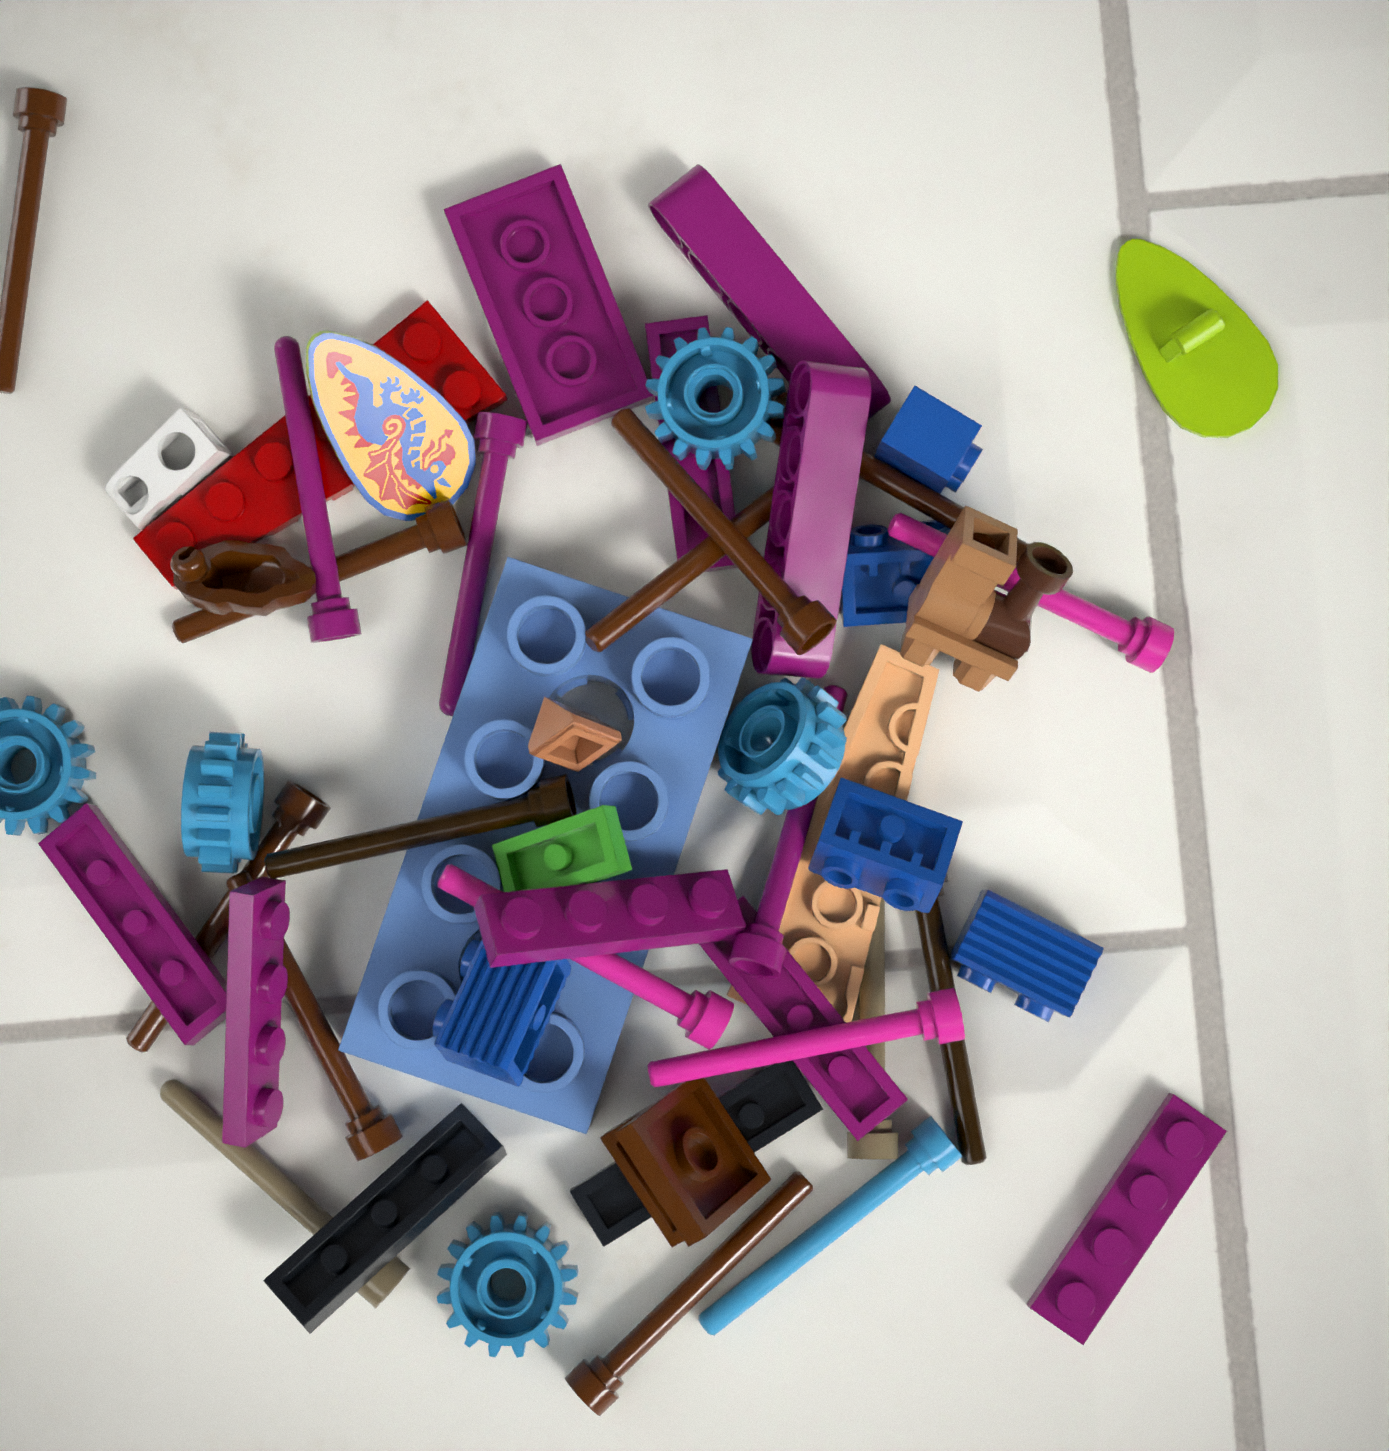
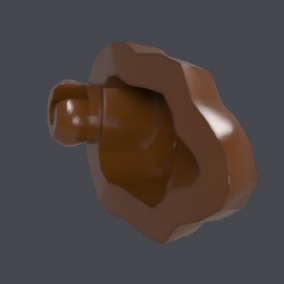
(241, 578)

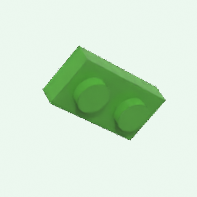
(565, 852)

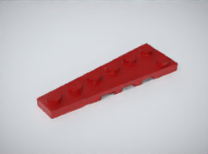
(258, 487)

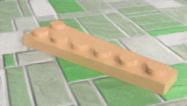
(830, 925)

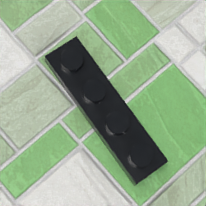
(760, 1107)
(385, 1218)

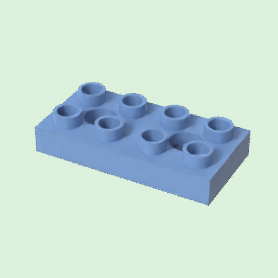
(678, 690)

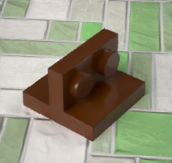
(686, 1162)

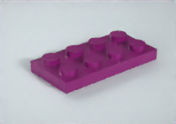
(548, 304)

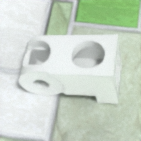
(167, 467)

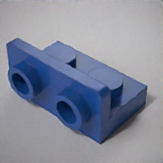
(881, 576)
(885, 847)

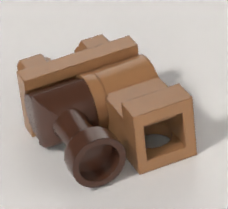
(965, 616)

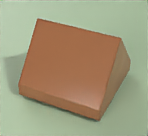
(570, 736)

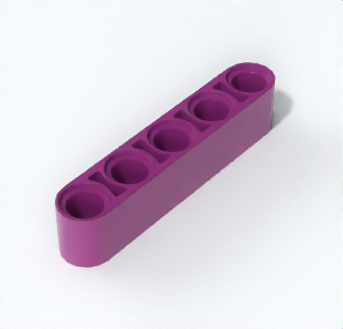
(753, 279)
(813, 505)

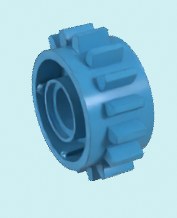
(704, 365)
(781, 746)
(58, 765)
(222, 802)
(499, 1319)

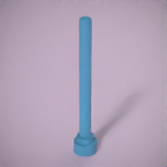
(926, 1152)

